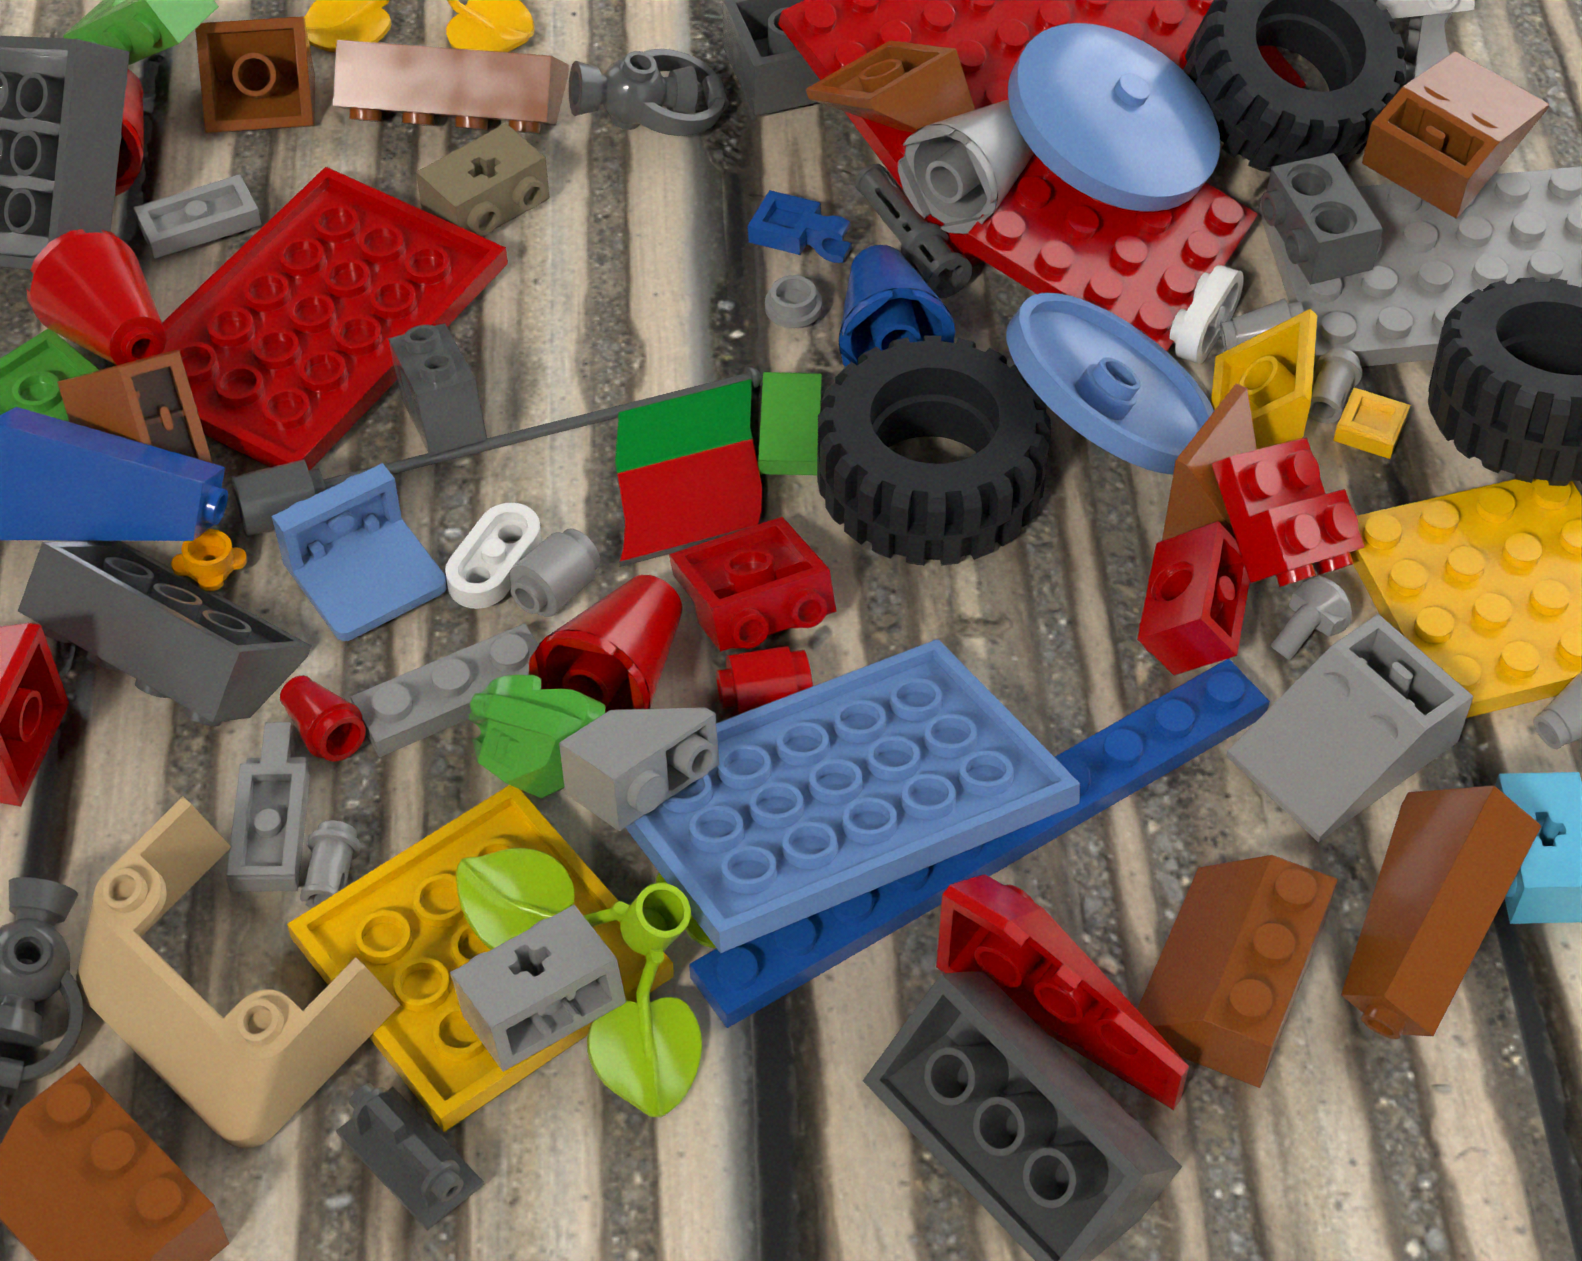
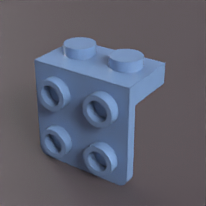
(357, 554)

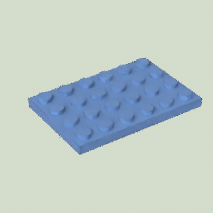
(848, 793)

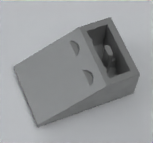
(1352, 728)

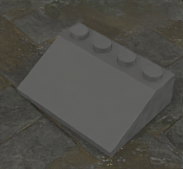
(57, 140)

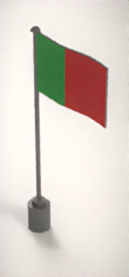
(679, 467)

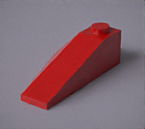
(1054, 982)

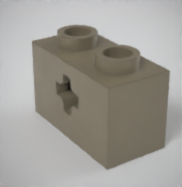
(485, 181)

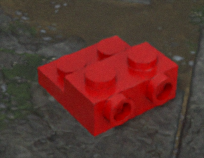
(1285, 515)
(754, 584)

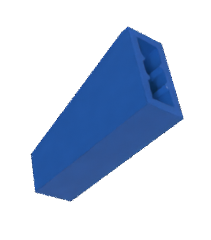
(98, 486)

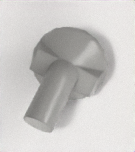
(1317, 606)

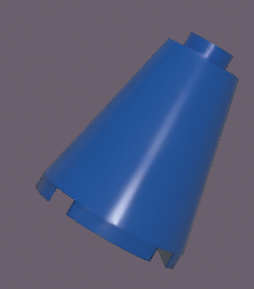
(888, 303)

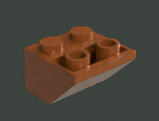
(140, 402)

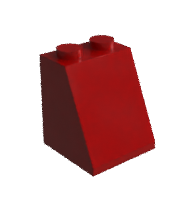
(29, 707)

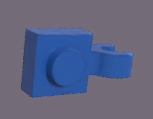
(794, 222)

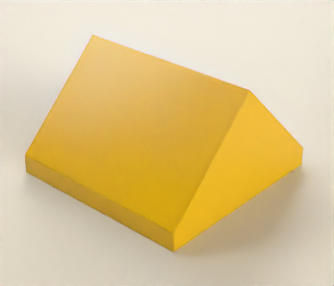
(1277, 375)

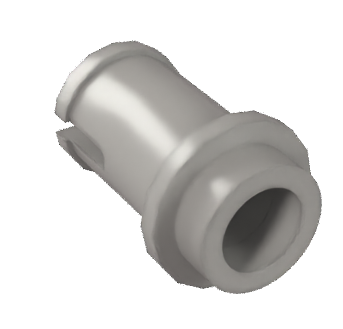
(1337, 374)
(332, 851)

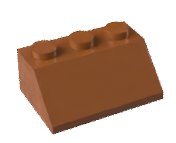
(1237, 962)
(96, 1186)

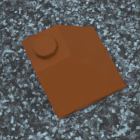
(899, 86)
(1194, 488)

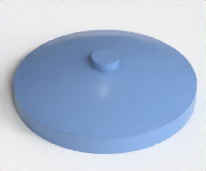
(1113, 117)
(1107, 379)

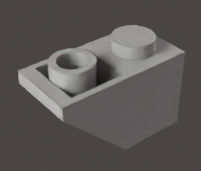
(637, 760)

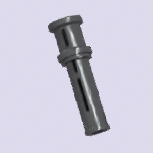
(882, 193)

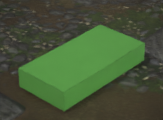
(789, 423)

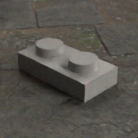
(197, 216)

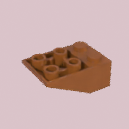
(1450, 131)

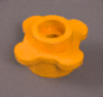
(209, 559)

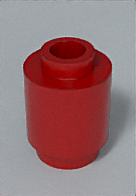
(762, 678)

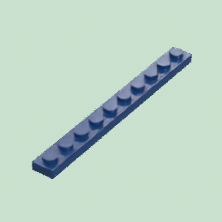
(1108, 770)

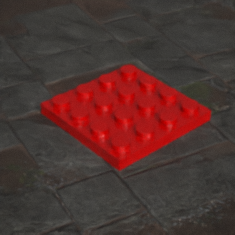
(1109, 255)

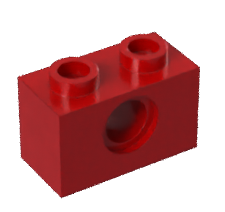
(1195, 599)

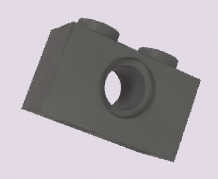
(437, 388)

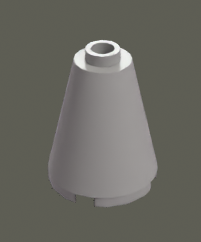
(962, 166)

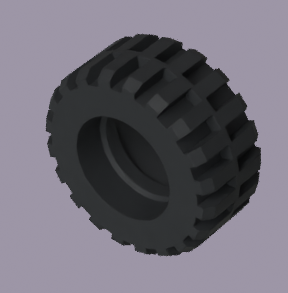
(1278, 121)
(1513, 379)
(922, 506)

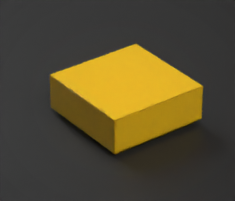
(1371, 423)

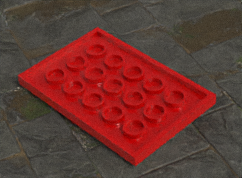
(299, 319)

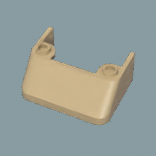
(236, 1070)

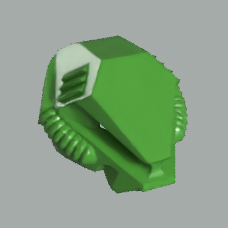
(524, 730)

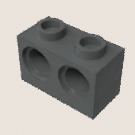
(1321, 218)

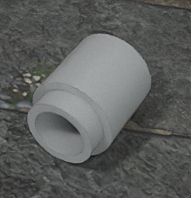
(554, 572)

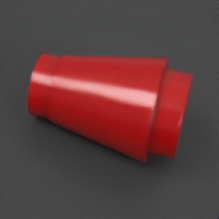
(323, 719)

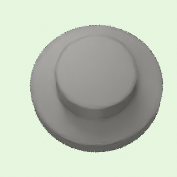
(793, 302)

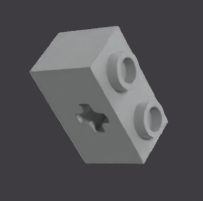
(538, 987)

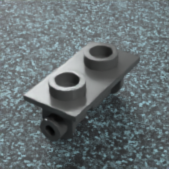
(407, 1154)

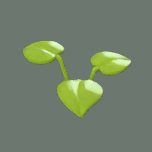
(640, 1048)

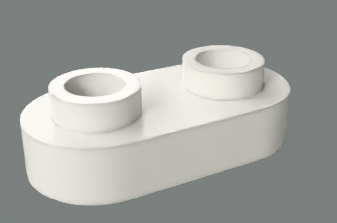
(1213, 302)
(487, 557)

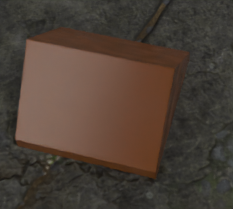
(256, 74)

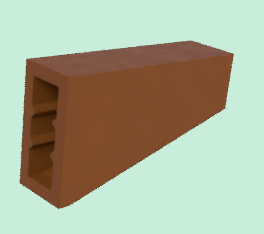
(1434, 904)

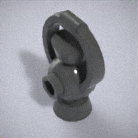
(637, 91)
(33, 937)

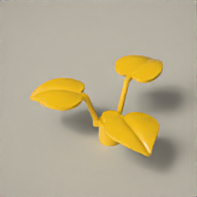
(477, 26)

